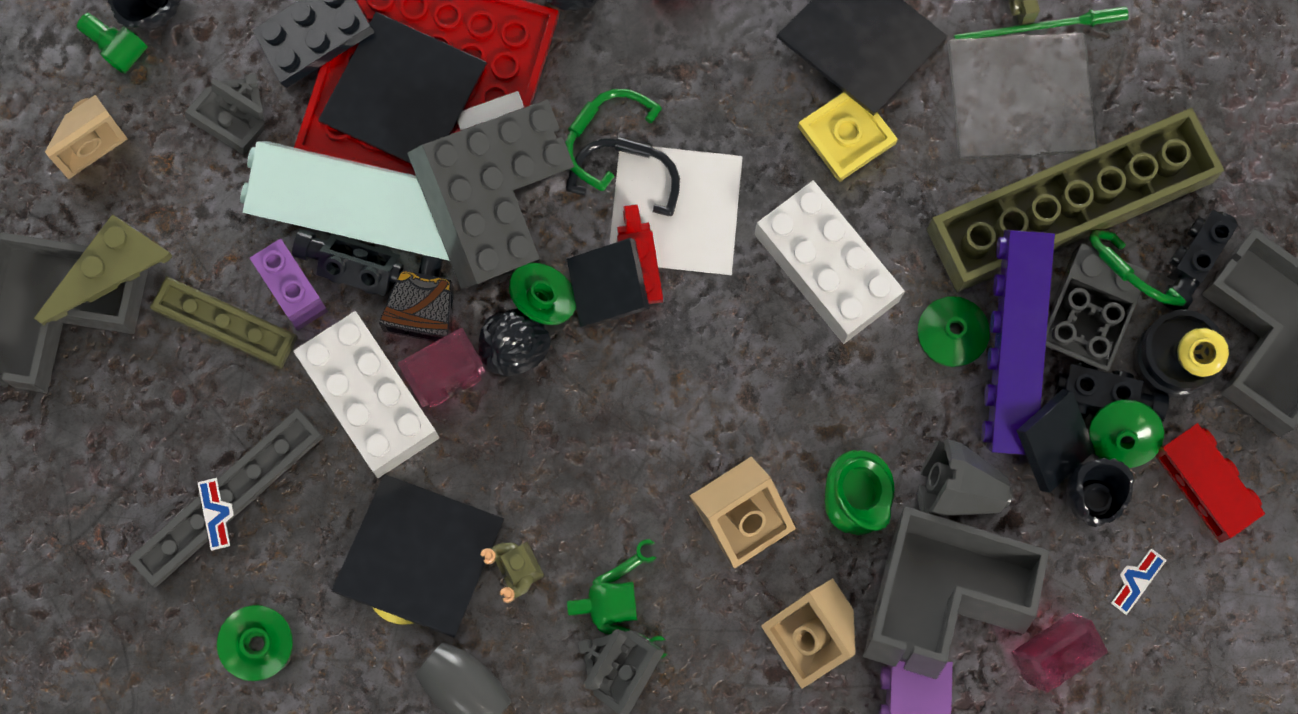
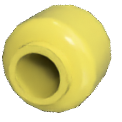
(1210, 364)

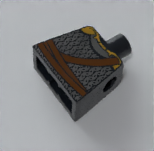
(420, 303)

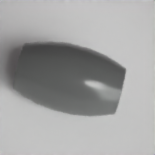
(461, 683)

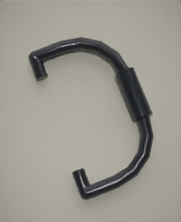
(635, 148)

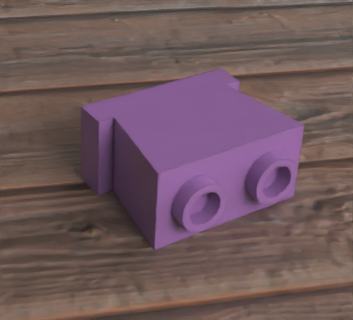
(288, 284)
(916, 693)

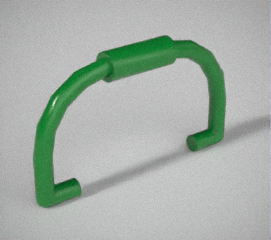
(587, 114)
(1125, 272)

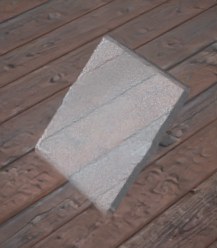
(1022, 96)

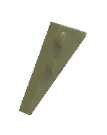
(110, 259)

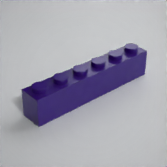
(1019, 336)

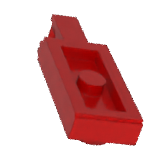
(646, 250)

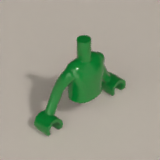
(613, 602)

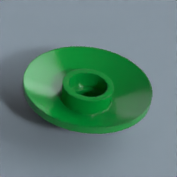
(542, 293)
(941, 343)
(1127, 419)
(236, 638)

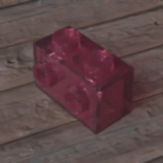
(442, 368)
(1059, 652)

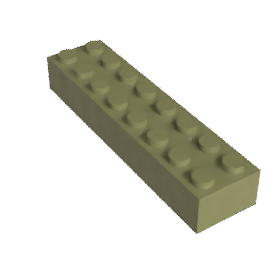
(1078, 195)

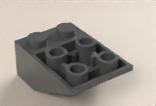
(1091, 309)

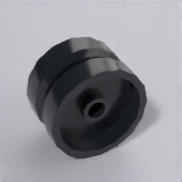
(1157, 357)

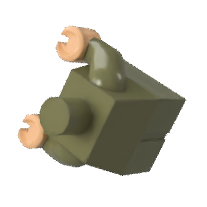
(517, 564)

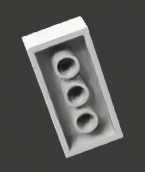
(828, 262)
(366, 394)

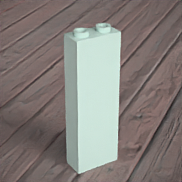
(340, 198)

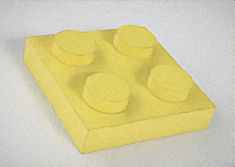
(846, 135)

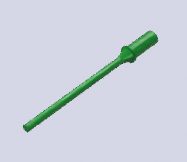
(1090, 18)

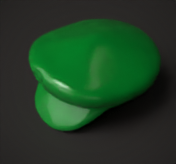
(859, 493)

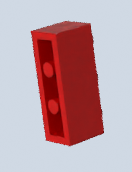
(1210, 483)

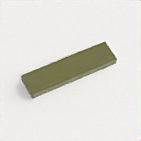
(223, 322)

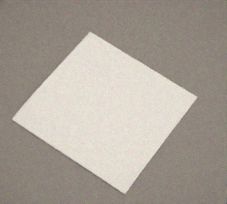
(705, 215)

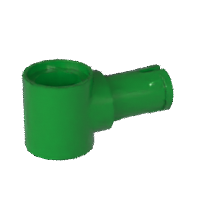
(117, 47)

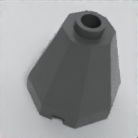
(961, 483)

